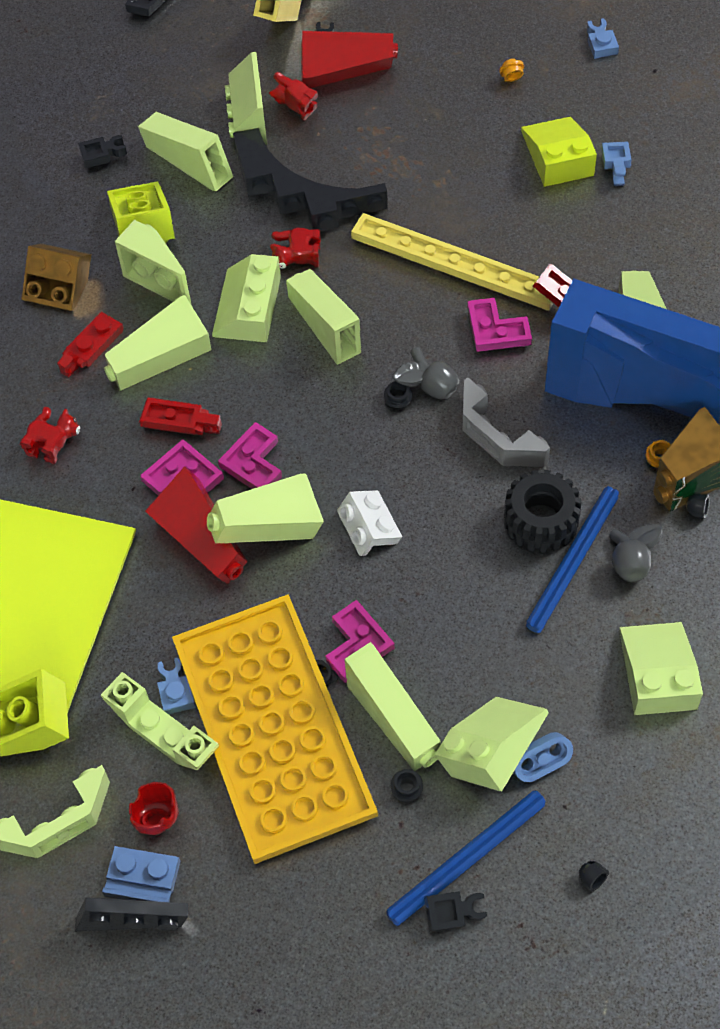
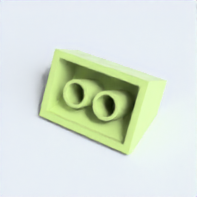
(245, 98)
(248, 299)

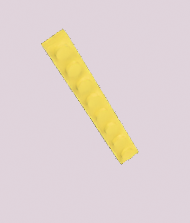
(449, 259)

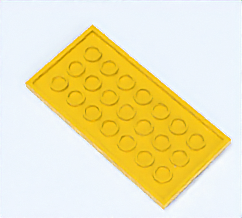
(274, 729)

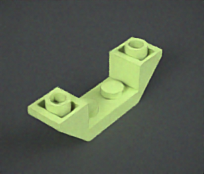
(181, 745)
(92, 788)

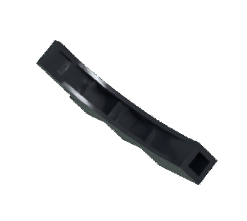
(294, 193)

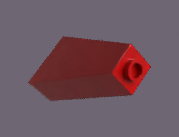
(344, 55)
(183, 513)

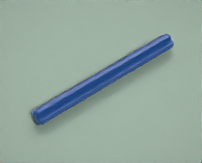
(572, 560)
(465, 857)

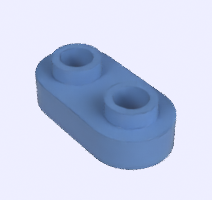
(540, 758)

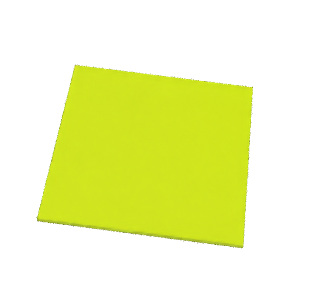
(54, 589)

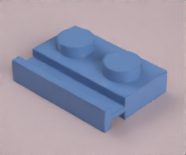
(141, 875)

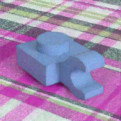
(618, 158)

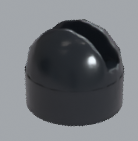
(698, 505)
(593, 875)

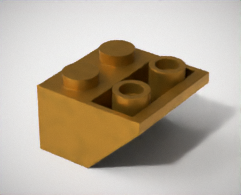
(55, 276)

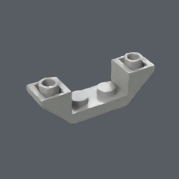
(525, 451)

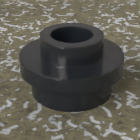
(394, 389)
(407, 776)

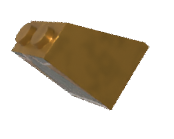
(690, 462)

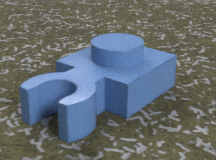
(600, 41)
(175, 690)

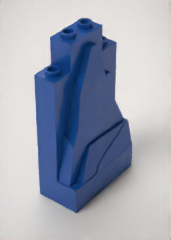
(631, 353)

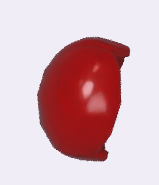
(154, 808)

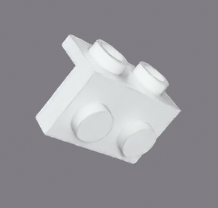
(368, 521)

